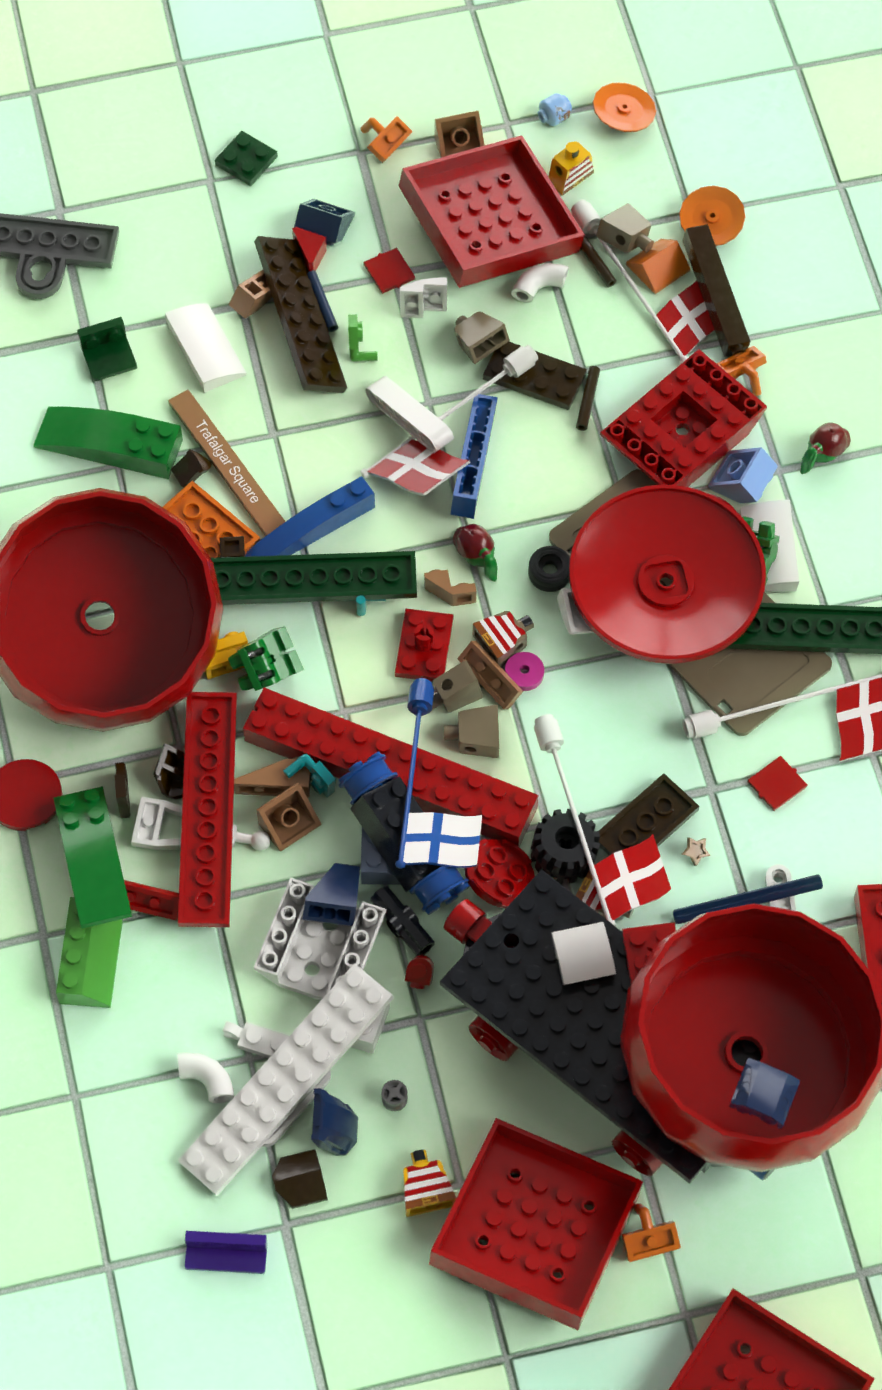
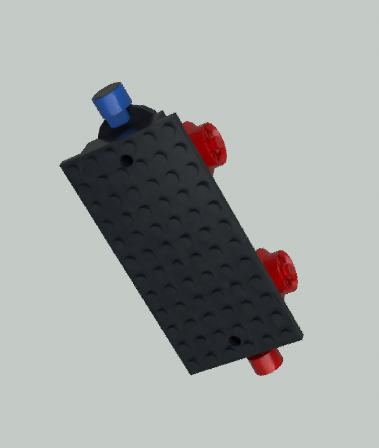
(568, 1029)

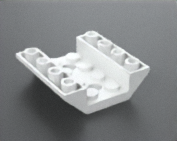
(299, 943)

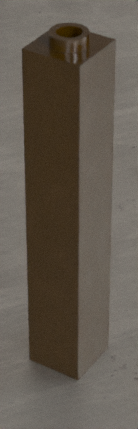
(716, 290)

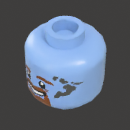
(554, 109)

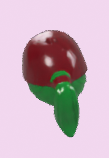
(825, 445)
(476, 548)

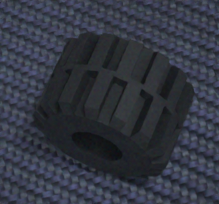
(558, 846)

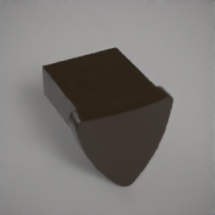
(190, 467)

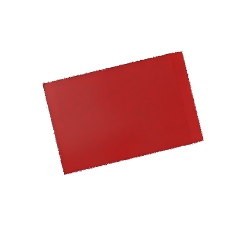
(312, 247)

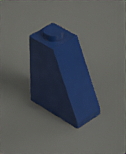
(334, 896)

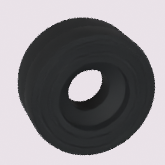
(546, 581)

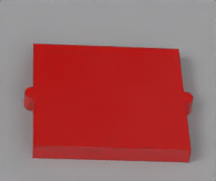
(389, 270)
(777, 783)

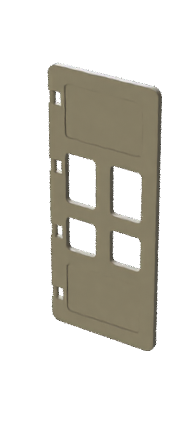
(731, 676)

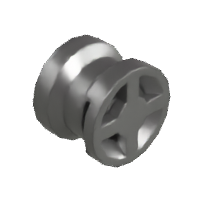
(391, 1090)

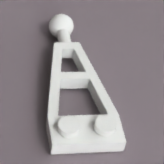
(150, 820)

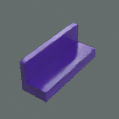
(226, 1252)

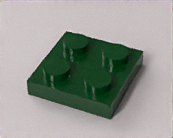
(246, 158)

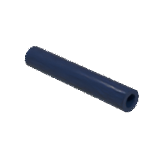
(322, 301)

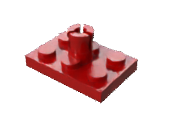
(424, 644)
(640, 943)

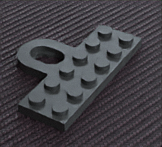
(56, 243)

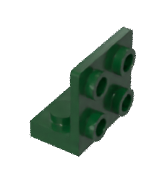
(106, 349)

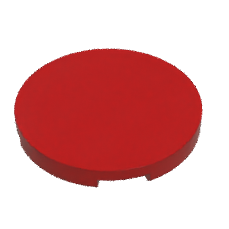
(27, 794)
(500, 872)

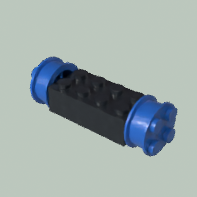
(379, 807)

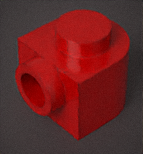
(420, 972)

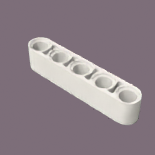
(409, 414)

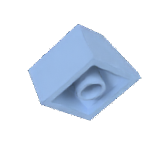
(743, 475)

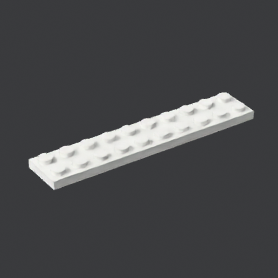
(285, 1079)

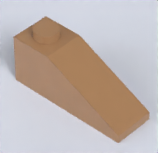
(251, 295)
(272, 780)

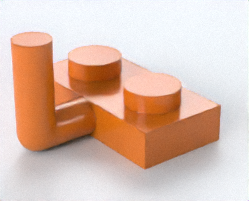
(389, 137)
(746, 364)
(651, 1239)

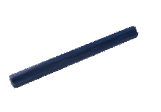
(755, 896)

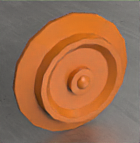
(624, 107)
(714, 207)

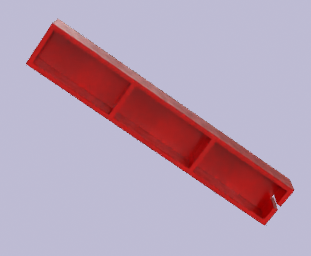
(438, 783)

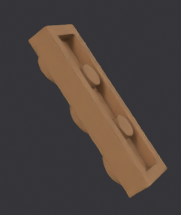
(491, 675)

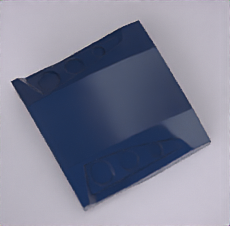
(764, 1092)
(333, 1124)

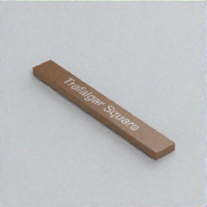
(226, 462)

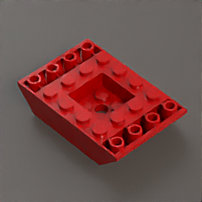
(692, 397)

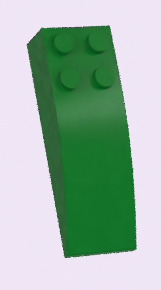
(111, 438)
(92, 857)

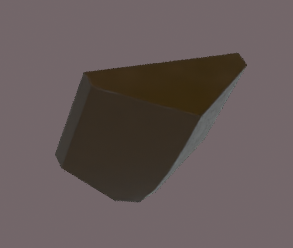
(170, 772)
(300, 1179)

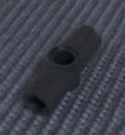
(403, 921)

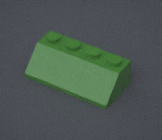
(88, 962)

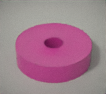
(526, 661)

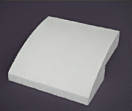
(423, 296)
(583, 953)

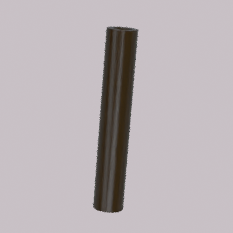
(597, 263)
(588, 398)

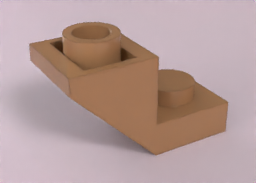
(439, 584)

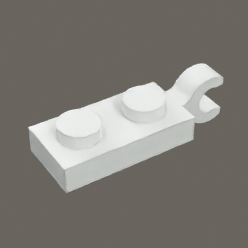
(254, 1038)

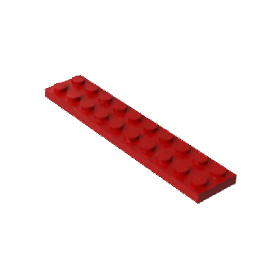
(207, 810)

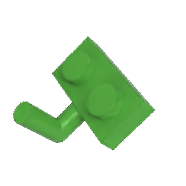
(356, 335)

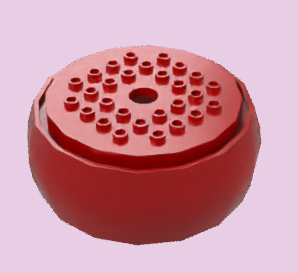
(114, 553)
(765, 981)

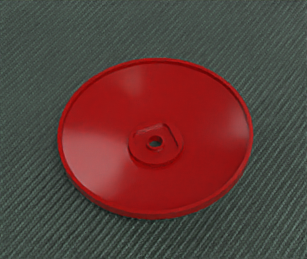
(674, 536)

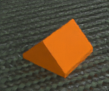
(659, 265)

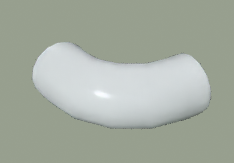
(538, 277)
(209, 1072)

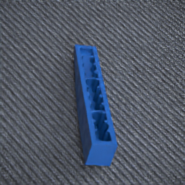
(475, 450)
(317, 520)

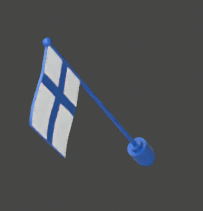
(434, 836)

